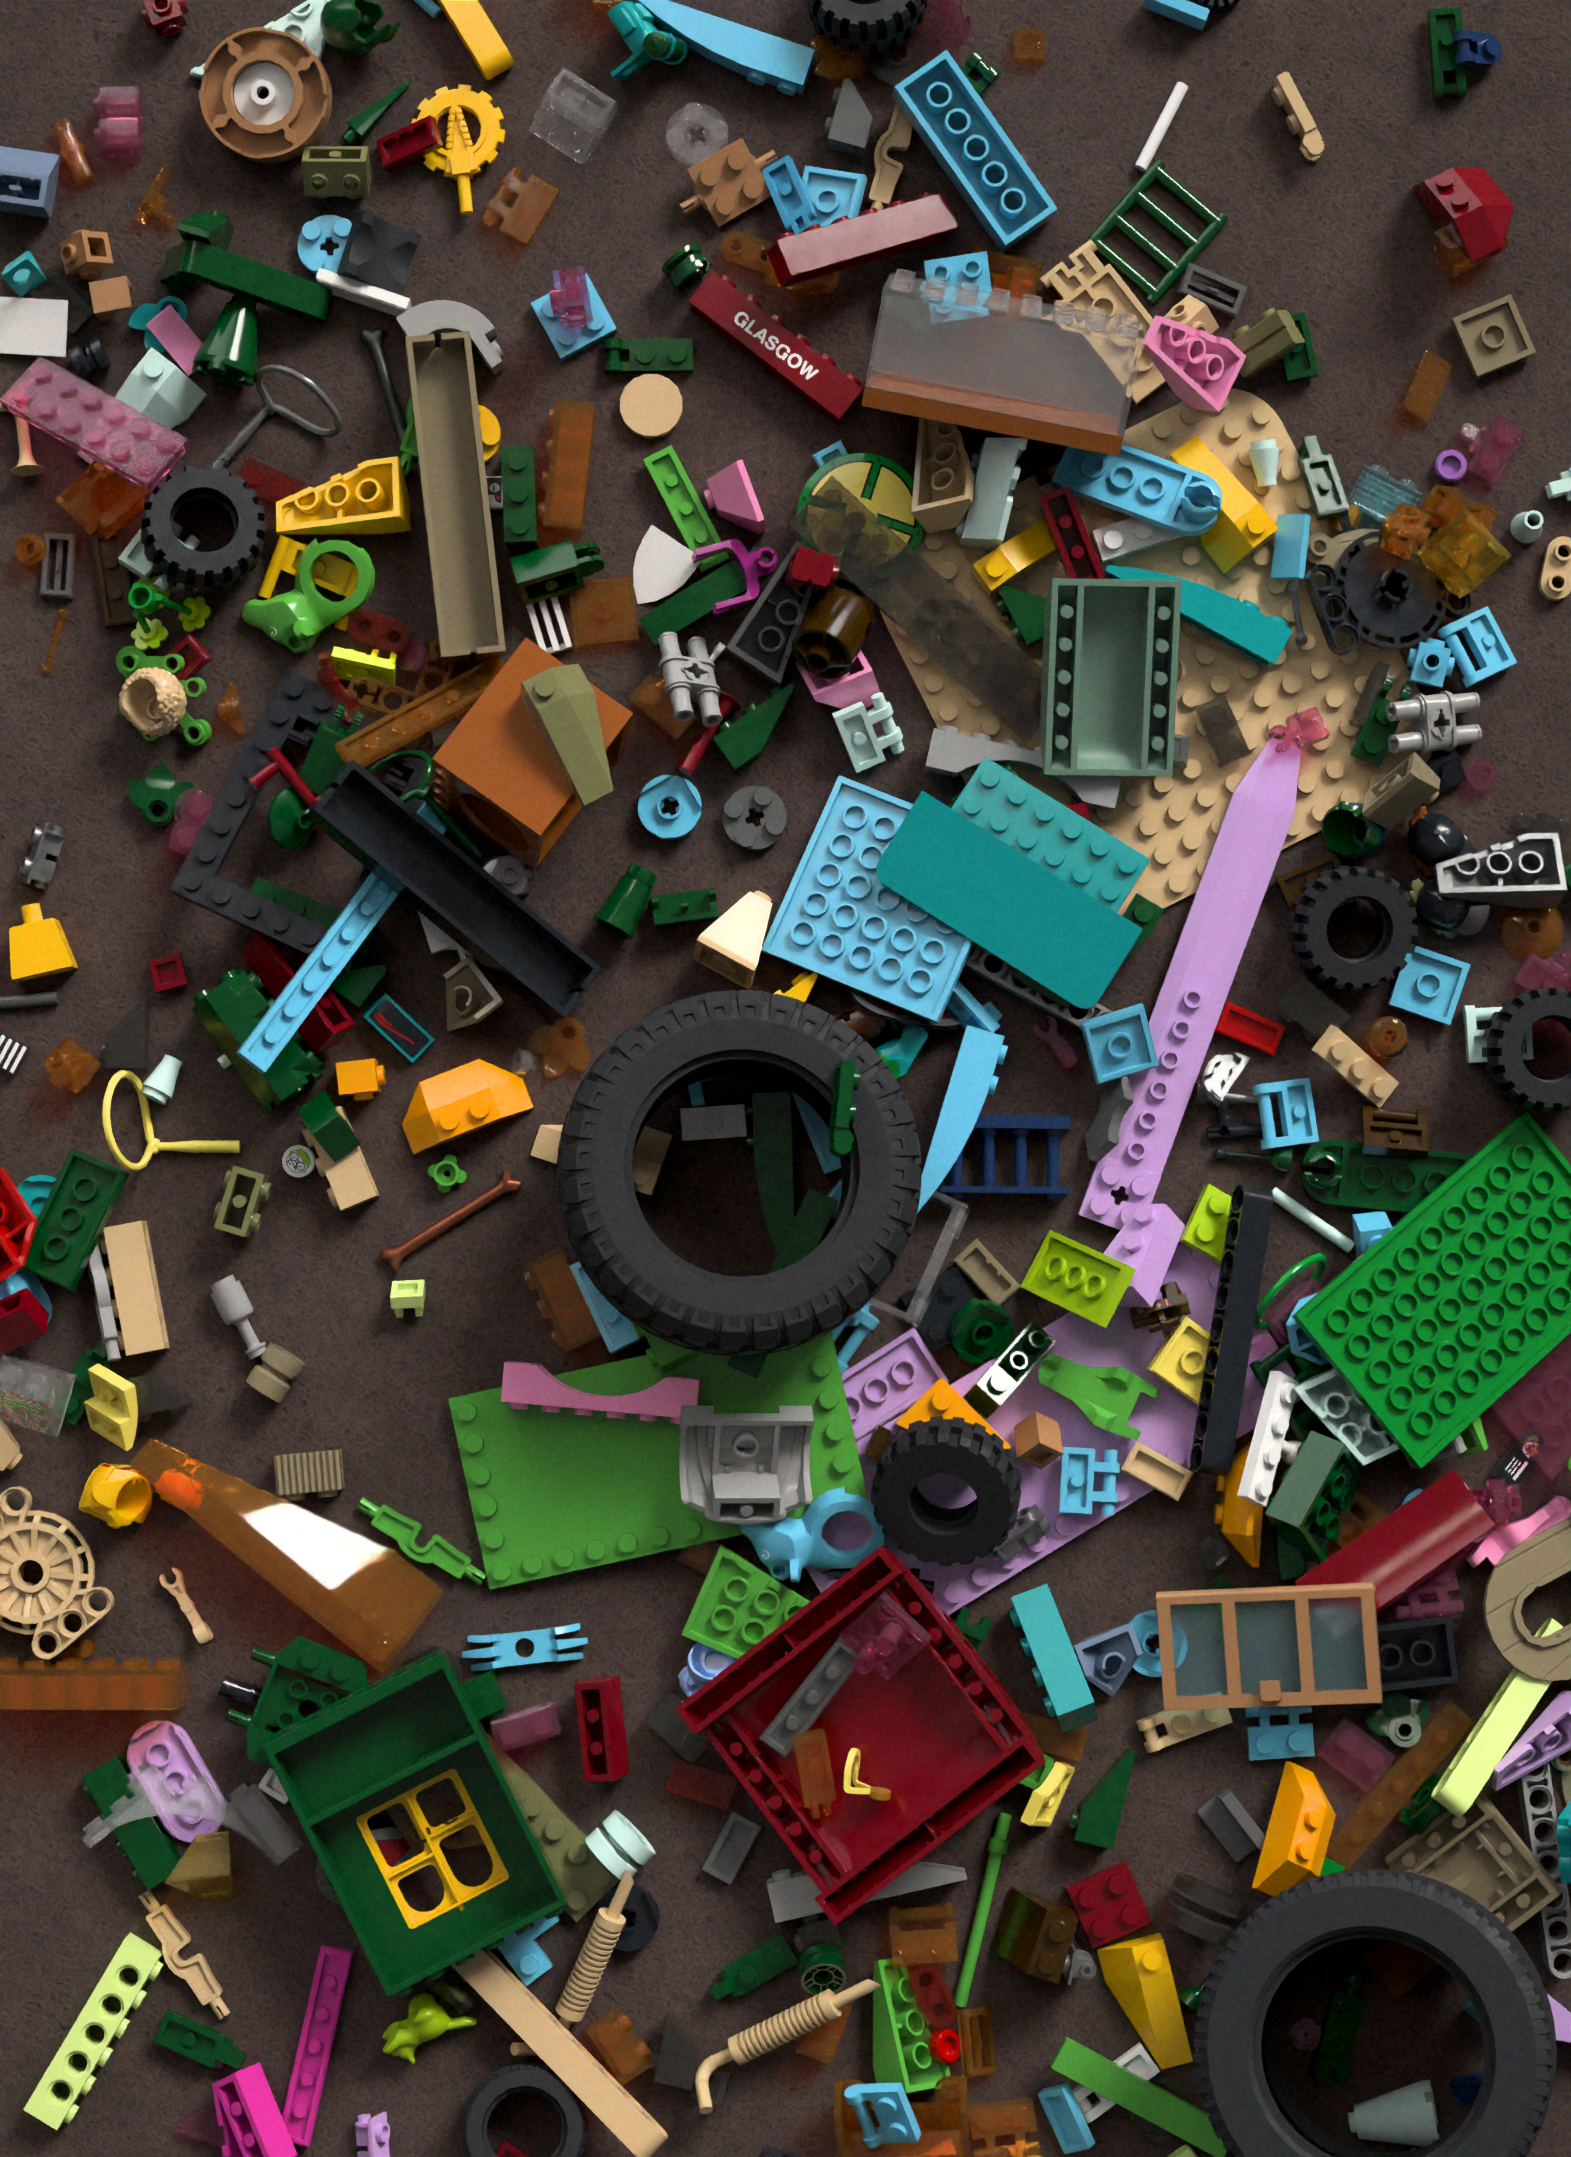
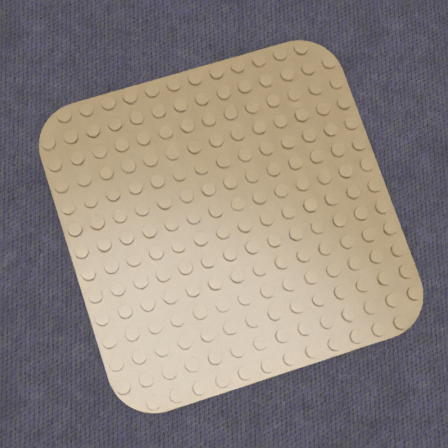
(1180, 815)

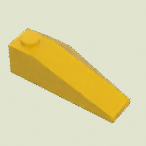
(359, 502)
(1242, 520)

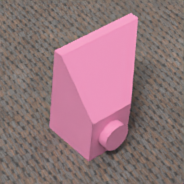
(735, 498)
(847, 690)

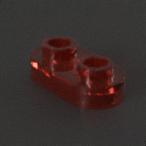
(380, 630)
(932, 1993)

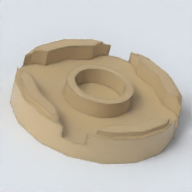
(651, 405)

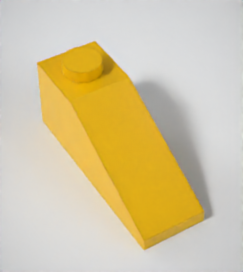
(1013, 558)

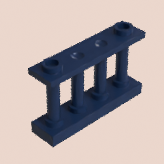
(1020, 1128)

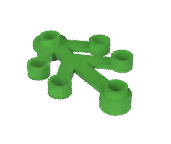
(163, 662)

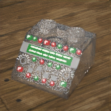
(34, 1394)

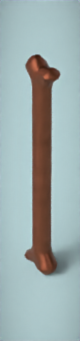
(396, 1255)

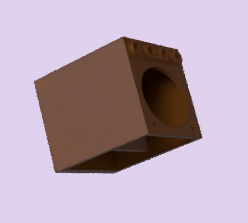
(502, 771)

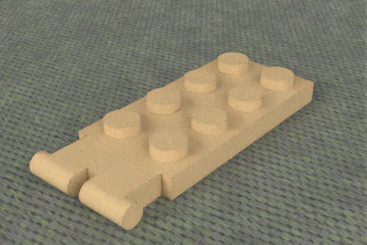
(1103, 288)

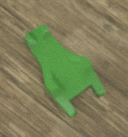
(1101, 1393)

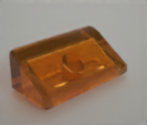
(1426, 387)

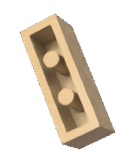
(348, 1177)

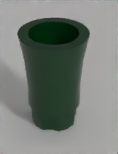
(626, 901)

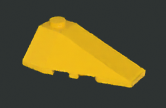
(1146, 1991)

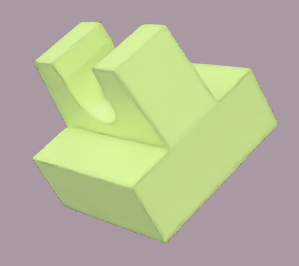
(408, 1295)

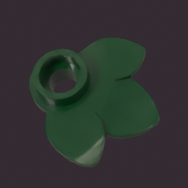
(157, 791)
(1398, 1711)

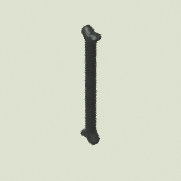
(373, 340)

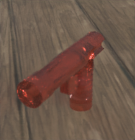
(331, 681)

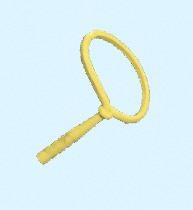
(154, 1145)

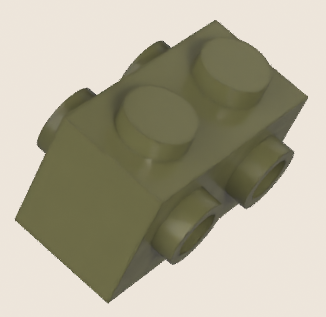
(336, 171)
(242, 1201)

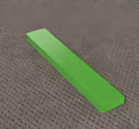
(1137, 2095)

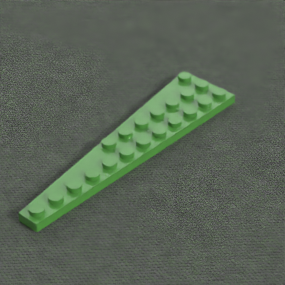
(745, 1605)

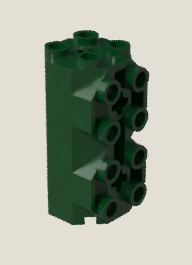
(231, 1015)

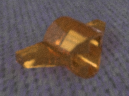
(231, 708)

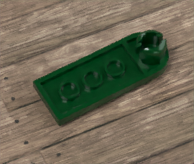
(1372, 1179)

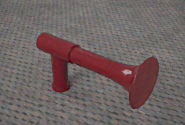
(689, 762)
(286, 770)

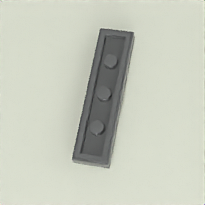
(810, 1697)

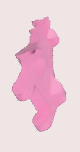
(1509, 1536)

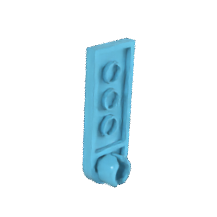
(1142, 488)

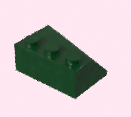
(1314, 1495)

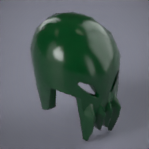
(351, 26)

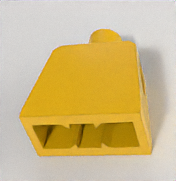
(38, 946)

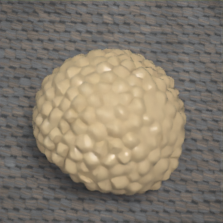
(153, 701)

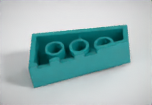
(1054, 1658)

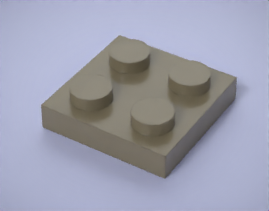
(1493, 336)

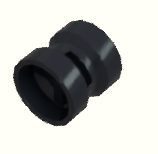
(89, 358)

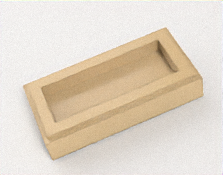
(1156, 1470)

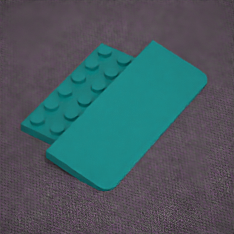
(1020, 881)

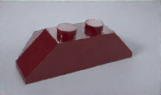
(1468, 210)

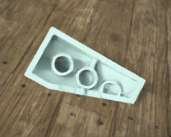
(159, 392)

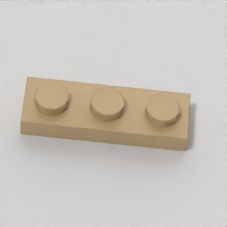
(1355, 1066)

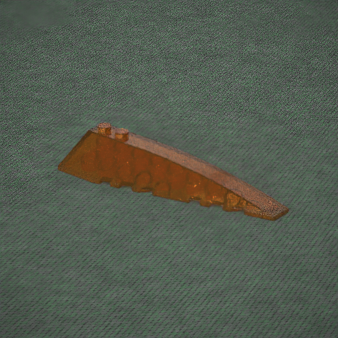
(336, 1576)

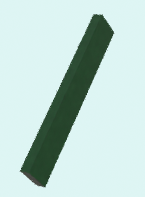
(800, 1241)

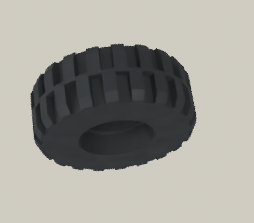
(939, 1532)

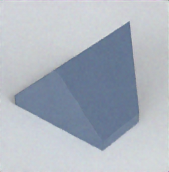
(1108, 1657)

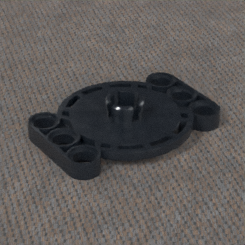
(1377, 616)

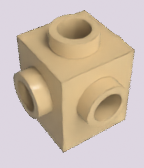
(1193, 314)

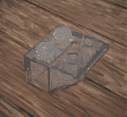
(573, 116)

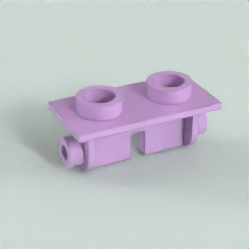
(373, 2133)

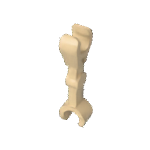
(200, 1629)

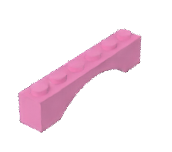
(533, 1384)

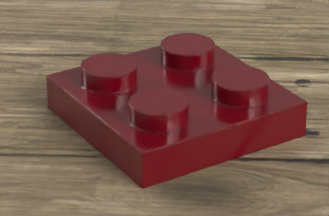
(1108, 1904)

